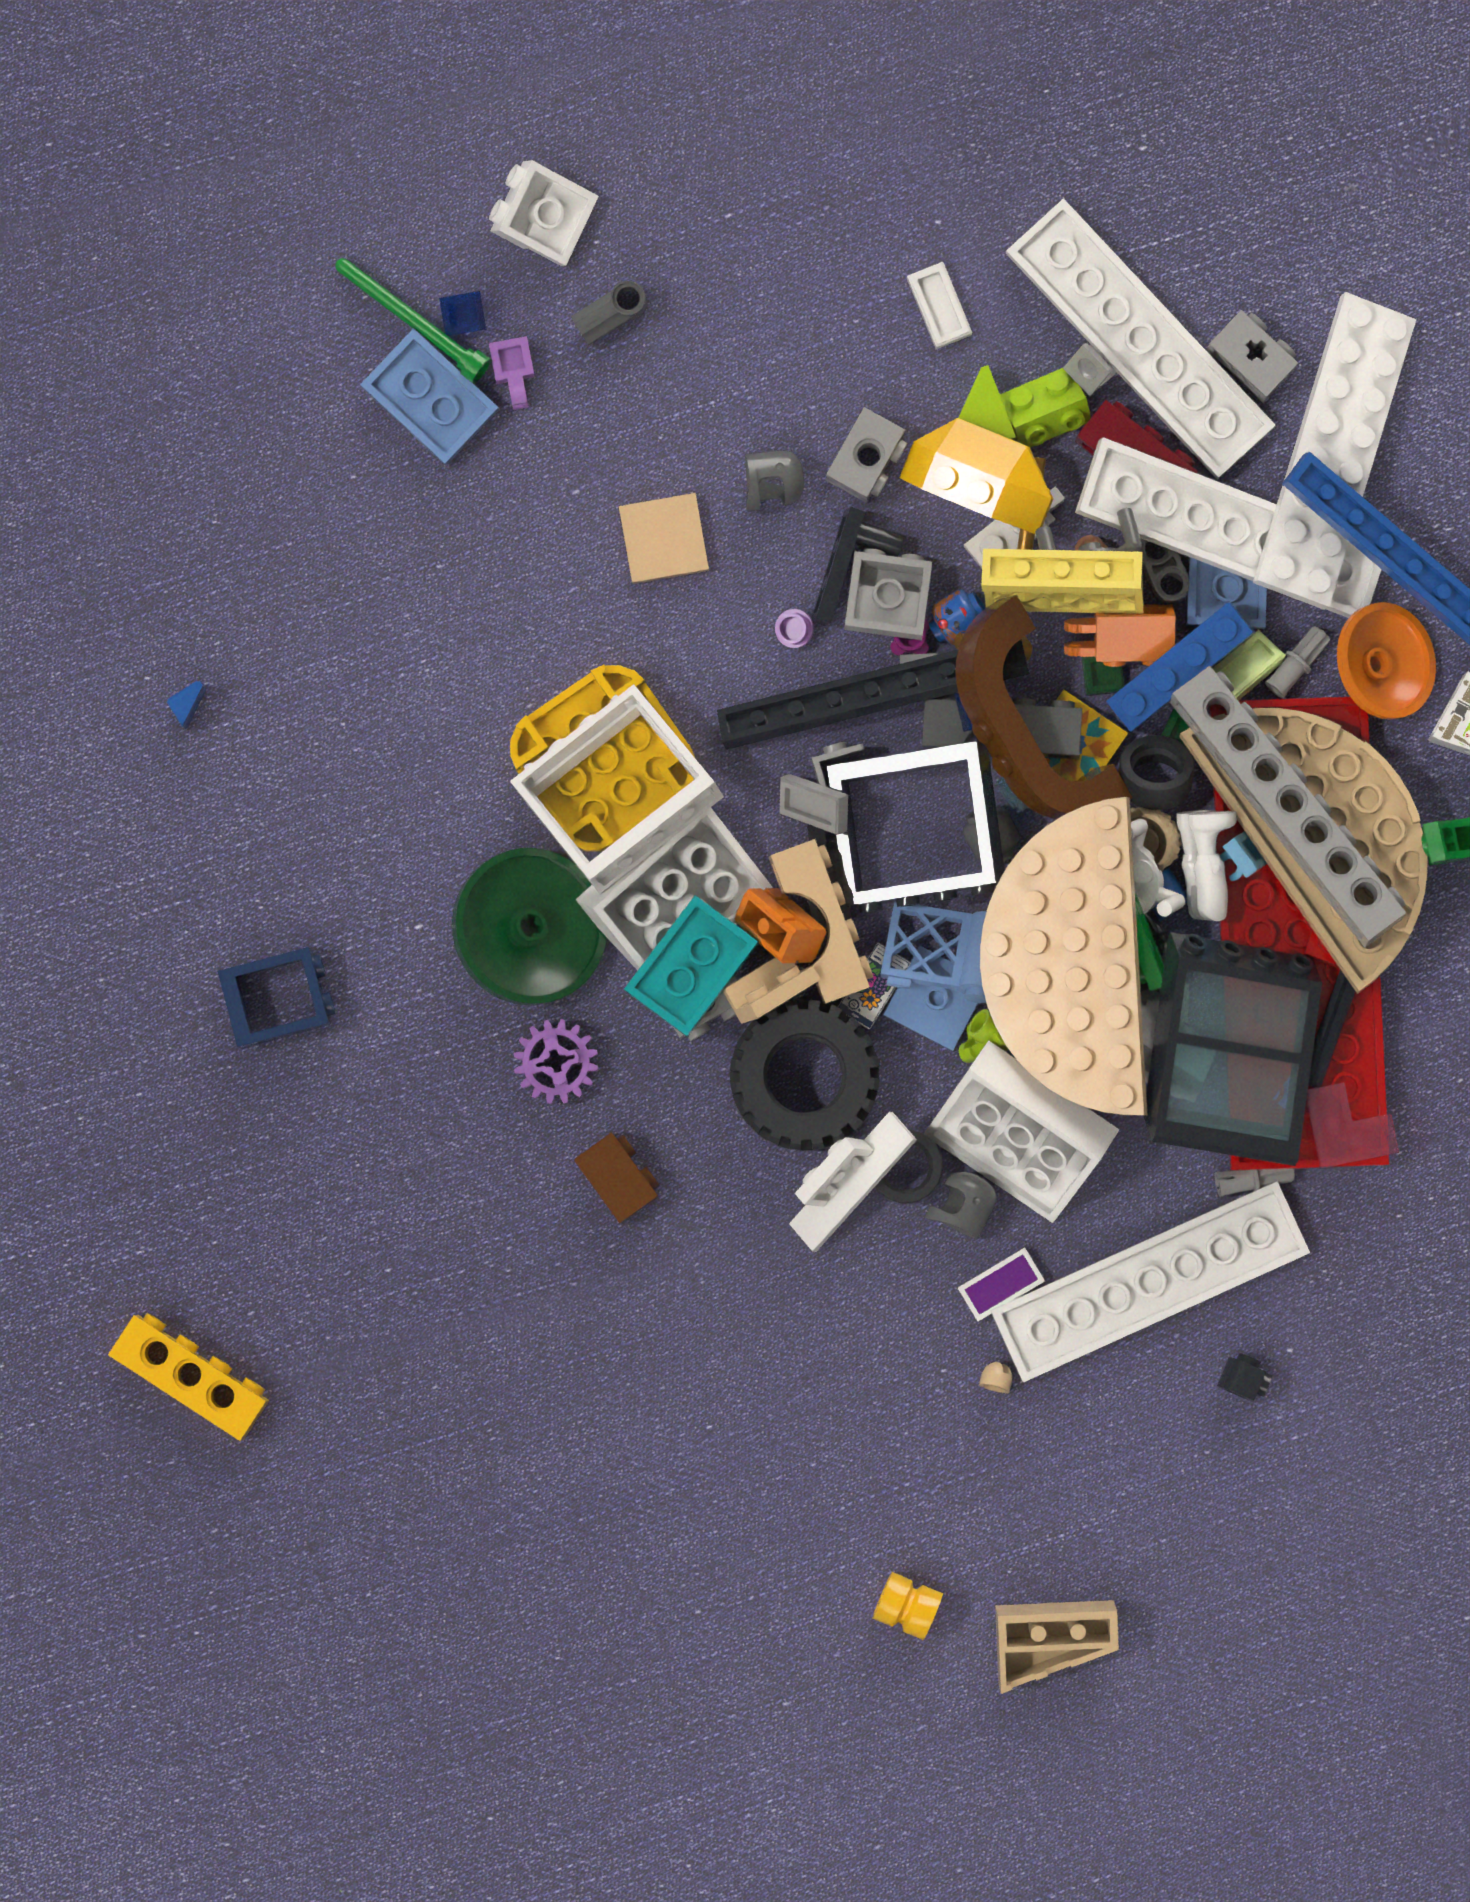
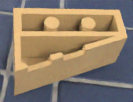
(1051, 1637)

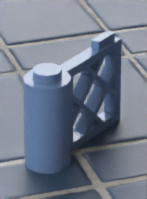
(966, 970)

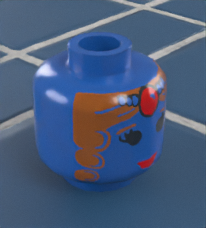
(954, 614)

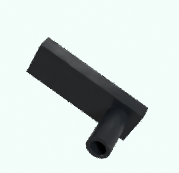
(850, 532)

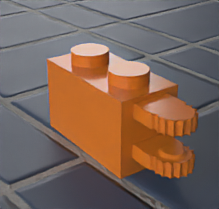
(1124, 636)

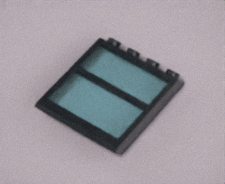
(1232, 1049)

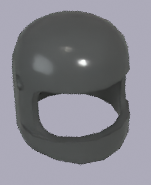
(768, 466)
(972, 1214)

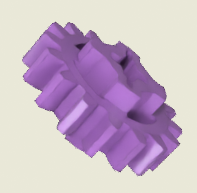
(560, 1079)

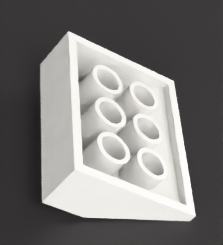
(652, 895)
(1020, 1132)

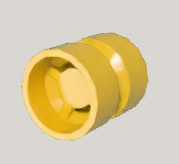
(907, 1605)

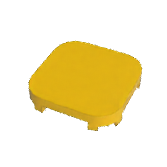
(617, 781)

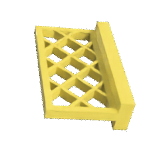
(1063, 577)

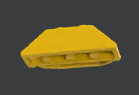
(980, 473)

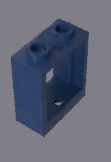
(237, 1009)

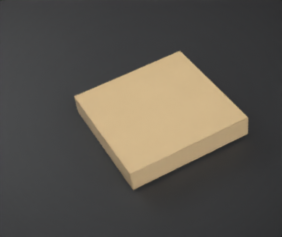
(663, 538)

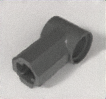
(606, 314)

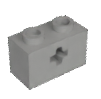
(1259, 375)

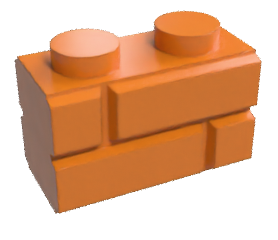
(780, 925)

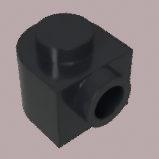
(1244, 1377)

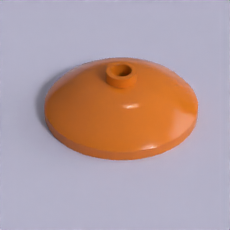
(1399, 658)

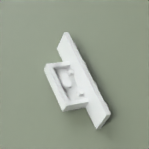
(847, 1178)

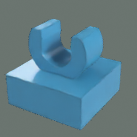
(1244, 855)

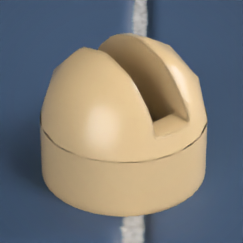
(996, 1377)

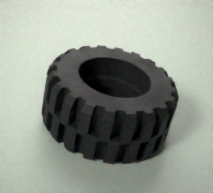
(804, 1021)

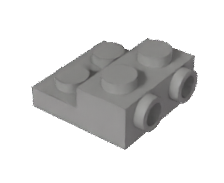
(888, 594)

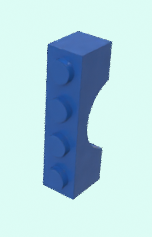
(1185, 660)

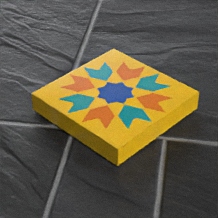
(1098, 742)

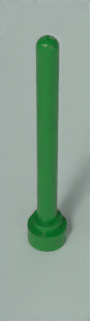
(470, 362)

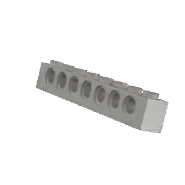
(1338, 889)

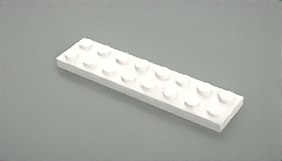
(1140, 339)
(1343, 432)
(1201, 518)
(1150, 1281)

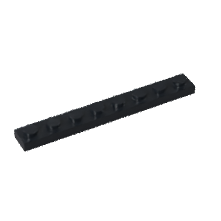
(850, 697)

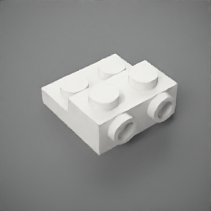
(542, 212)

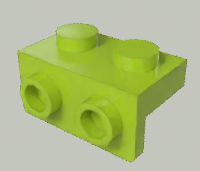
(1046, 408)

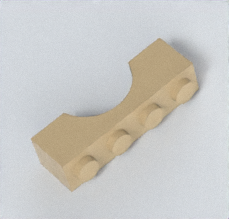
(804, 873)

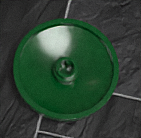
(524, 929)

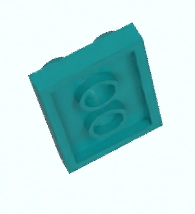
(691, 966)

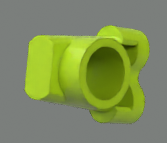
(979, 1032)

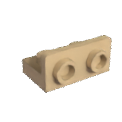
(767, 988)

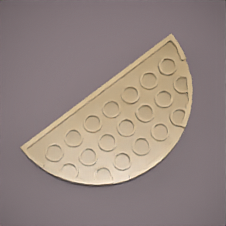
(1364, 798)
(1066, 960)

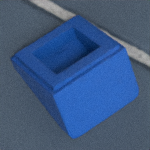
(186, 702)

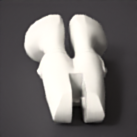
(1201, 865)

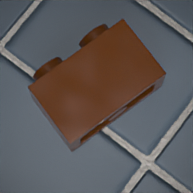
(617, 1177)

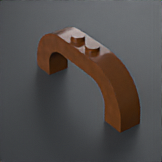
(1001, 726)

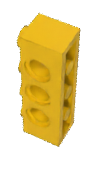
(132, 1352)

